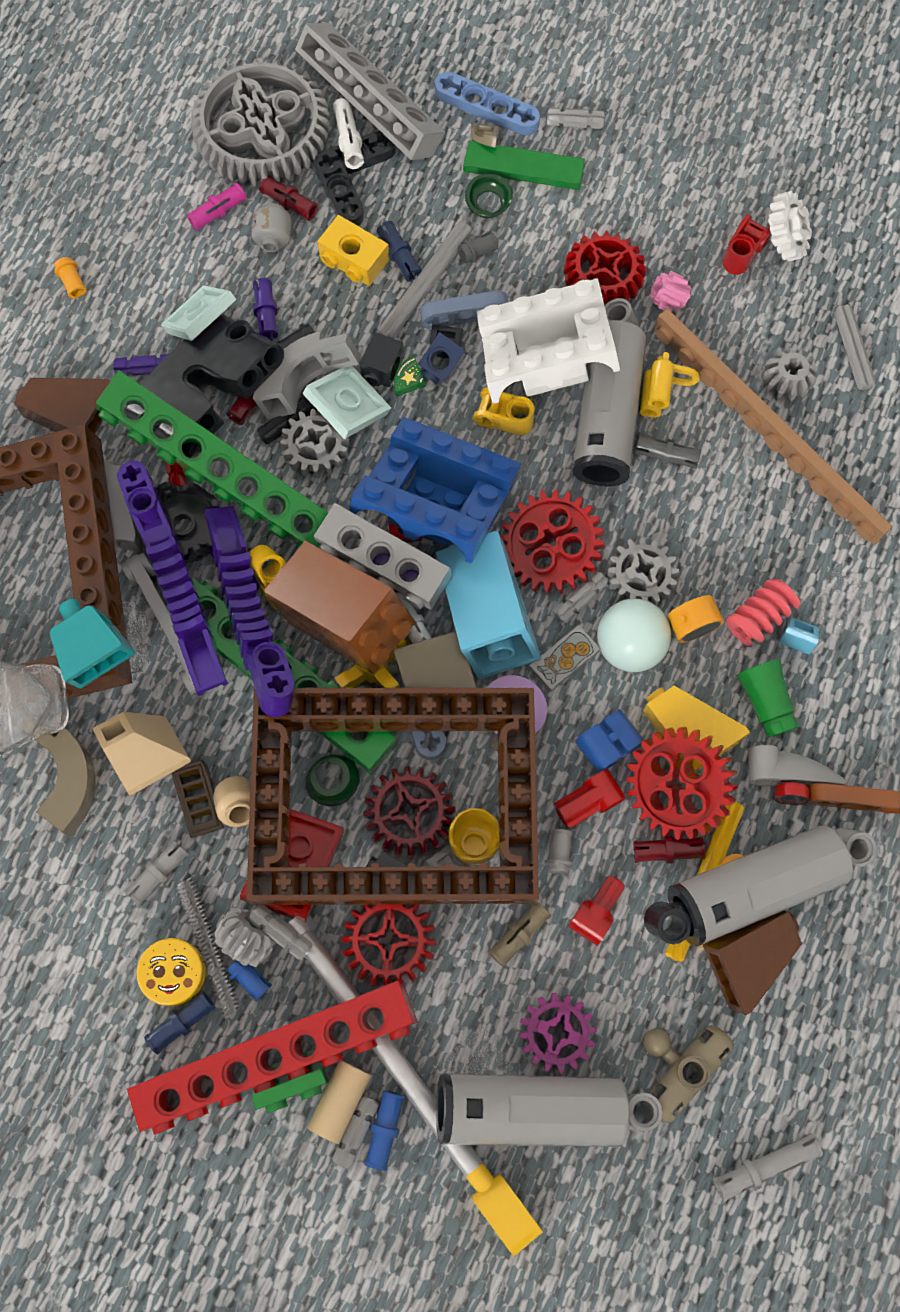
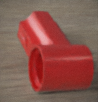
(595, 796)

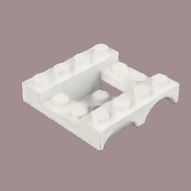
(553, 337)

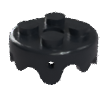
(188, 503)

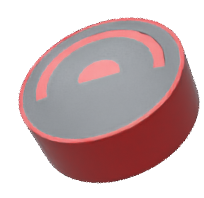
(792, 793)

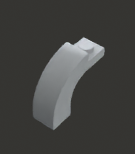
(301, 364)

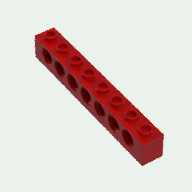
(150, 1097)

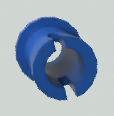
(250, 979)

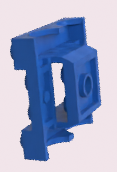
(452, 493)

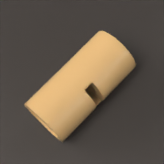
(339, 1102)

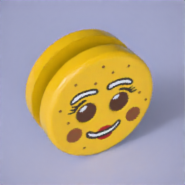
(171, 972)

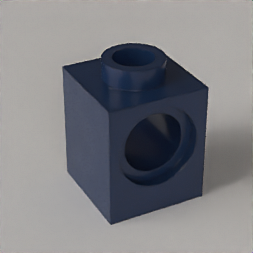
(442, 345)

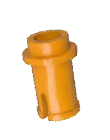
(67, 271)

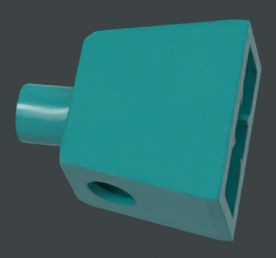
(87, 644)

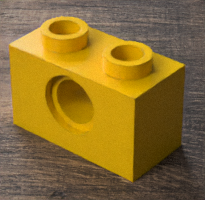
(345, 237)

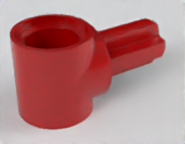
(594, 916)

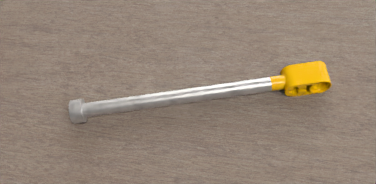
(493, 1194)

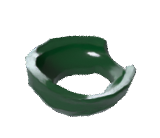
(488, 183)
(339, 794)

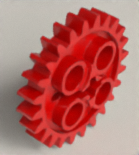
(539, 517)
(711, 786)

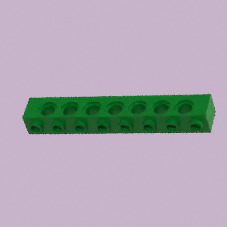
(125, 391)
(366, 753)

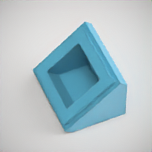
(799, 635)

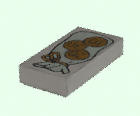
(564, 658)

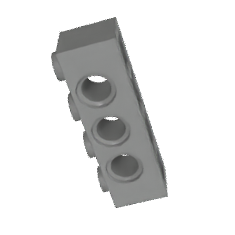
(342, 525)

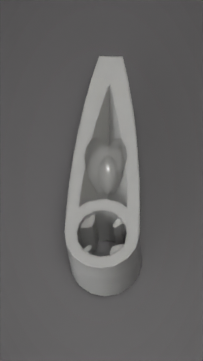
(771, 767)

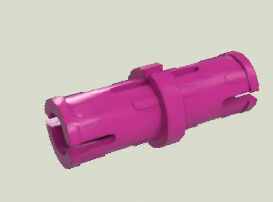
(233, 195)

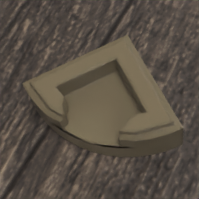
(485, 134)

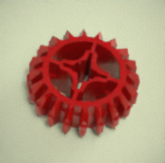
(606, 259)
(366, 939)

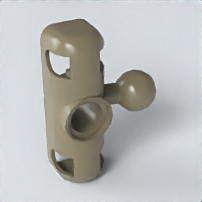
(702, 1056)

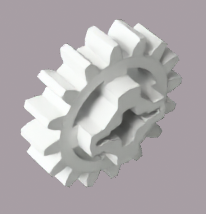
(789, 226)

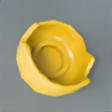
(474, 836)

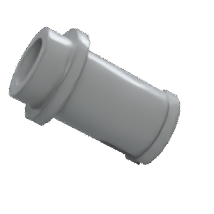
(559, 852)

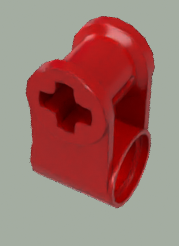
(745, 245)

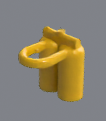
(658, 385)

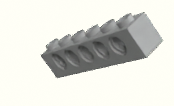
(369, 90)

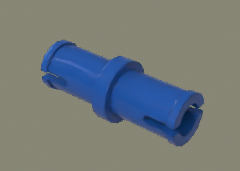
(384, 1130)

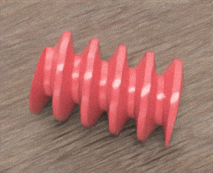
(760, 610)

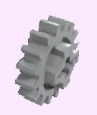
(313, 429)
(647, 559)

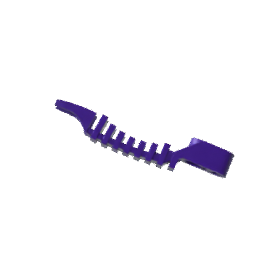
(174, 579)
(261, 657)

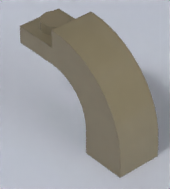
(75, 782)

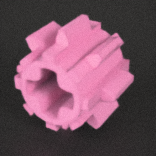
(670, 291)

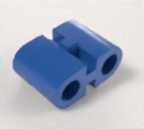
(609, 741)

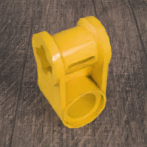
(501, 414)
(264, 576)

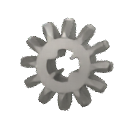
(779, 378)
(242, 938)

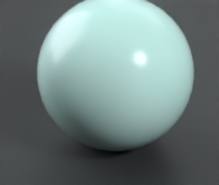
(634, 635)

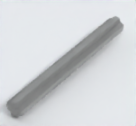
(425, 280)

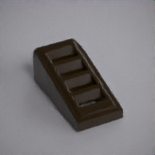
(190, 770)

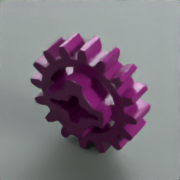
(572, 1038)

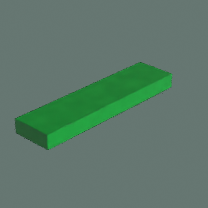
(524, 165)

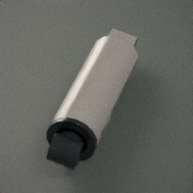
(759, 885)

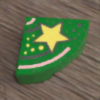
(408, 377)

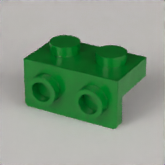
(306, 1085)

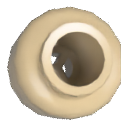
(233, 801)

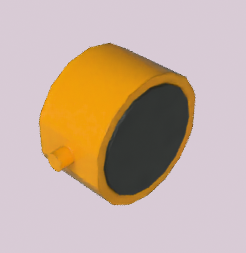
(695, 618)

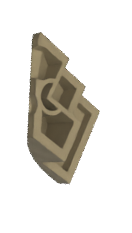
(434, 664)

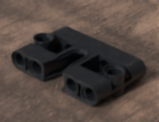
(223, 356)

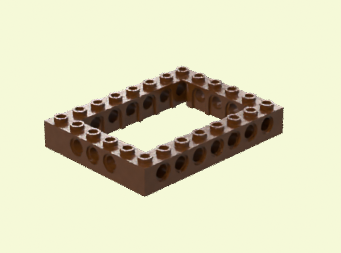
(76, 461)
(395, 709)

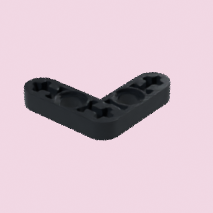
(340, 173)

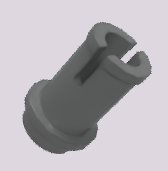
(471, 250)

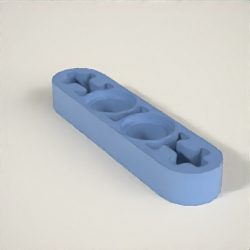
(489, 100)

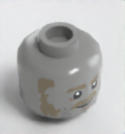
(272, 227)

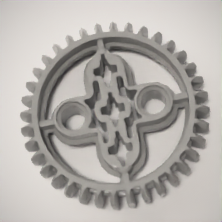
(251, 101)

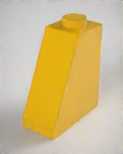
(679, 709)

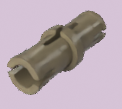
(519, 934)

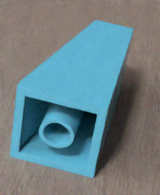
(489, 609)

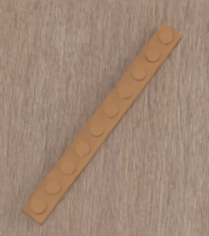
(777, 434)

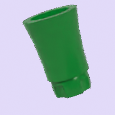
(769, 697)

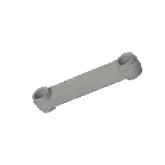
(139, 572)

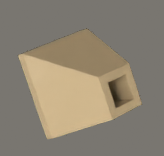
(140, 748)

